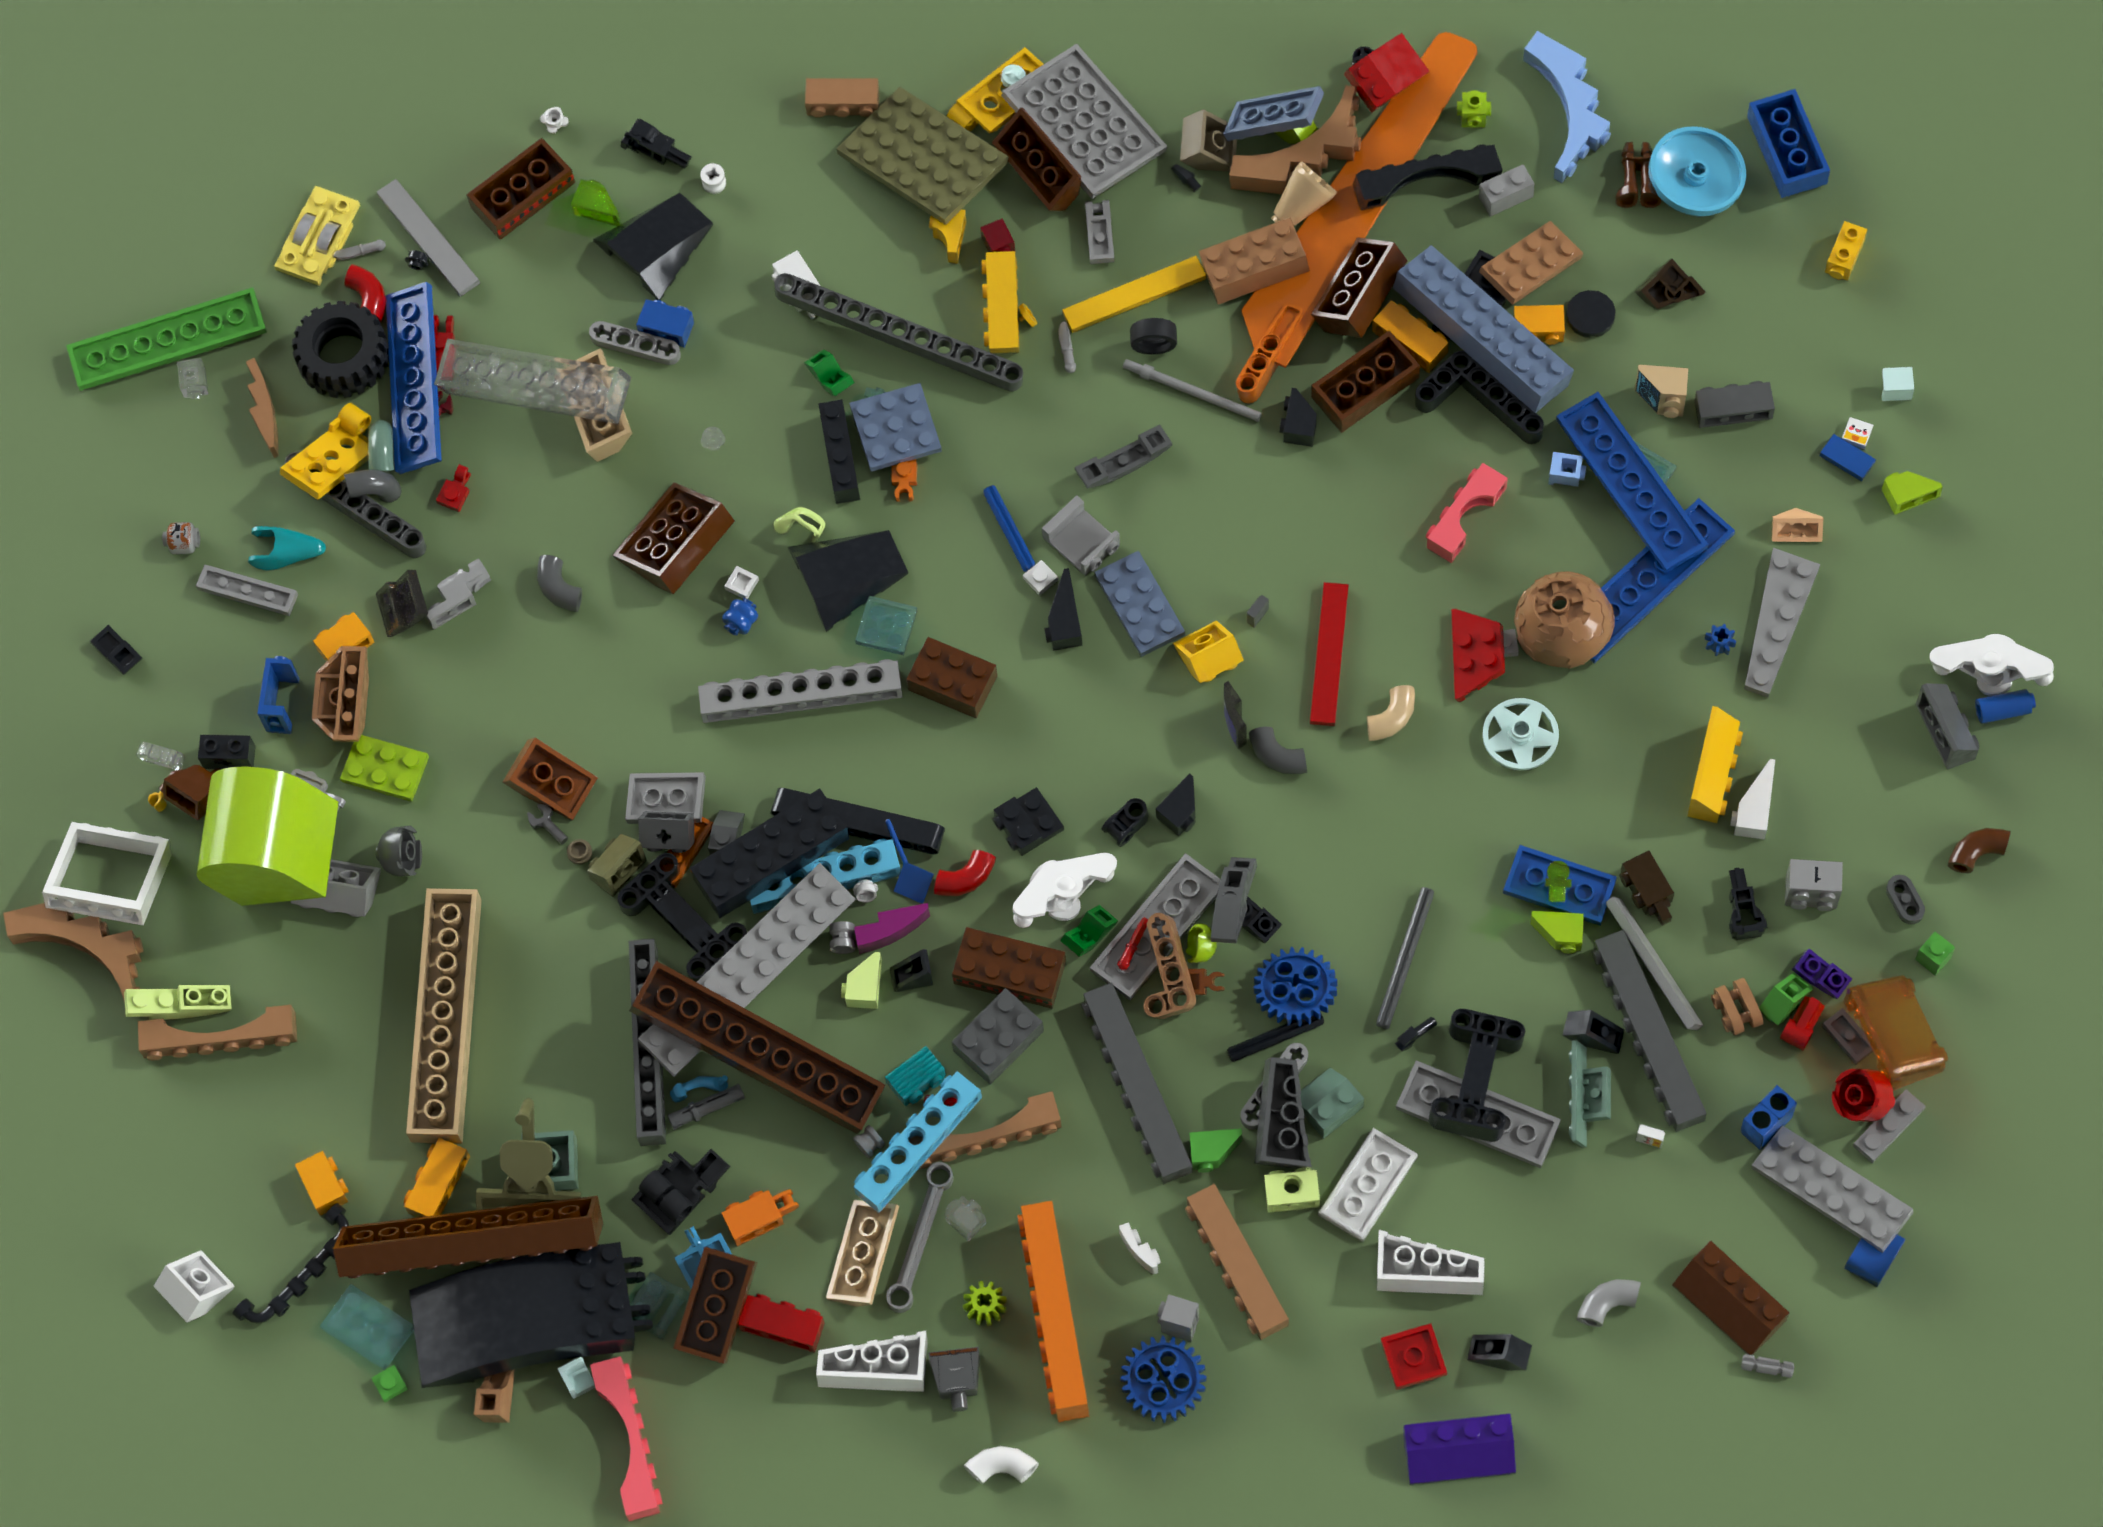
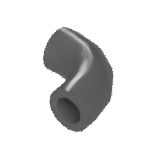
(373, 482)
(554, 587)
(1274, 755)

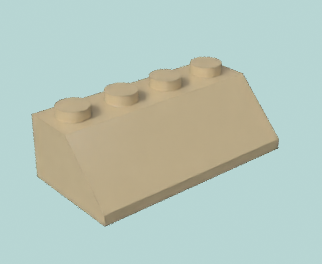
(602, 437)

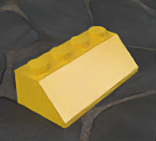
(1714, 767)

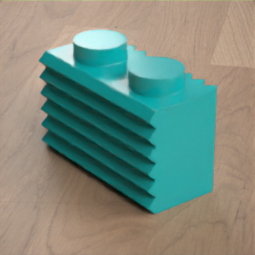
(916, 1076)

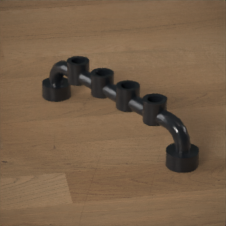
(296, 1285)

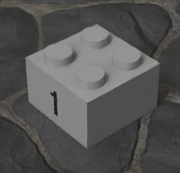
(1813, 884)

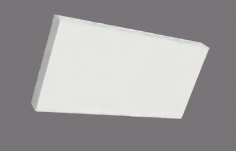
(1368, 1184)

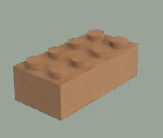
(1254, 260)

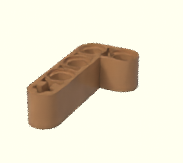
(1166, 965)

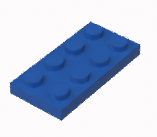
(1587, 893)

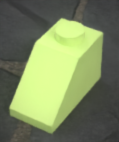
(863, 984)

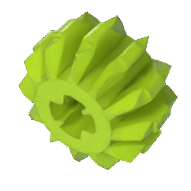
(987, 1294)

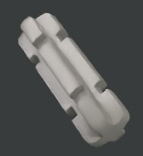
(1767, 1365)

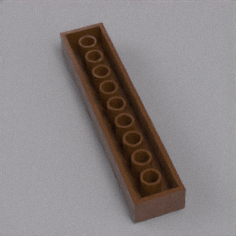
(757, 1047)
(468, 1237)

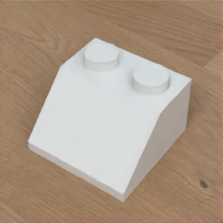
(193, 1285)

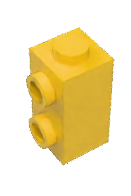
(1846, 251)

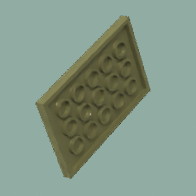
(922, 155)

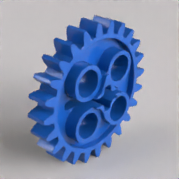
(1299, 966)
(1143, 1389)

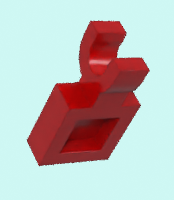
(454, 492)

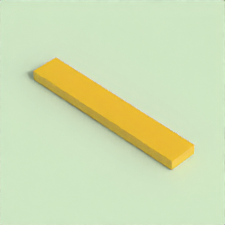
(1134, 294)

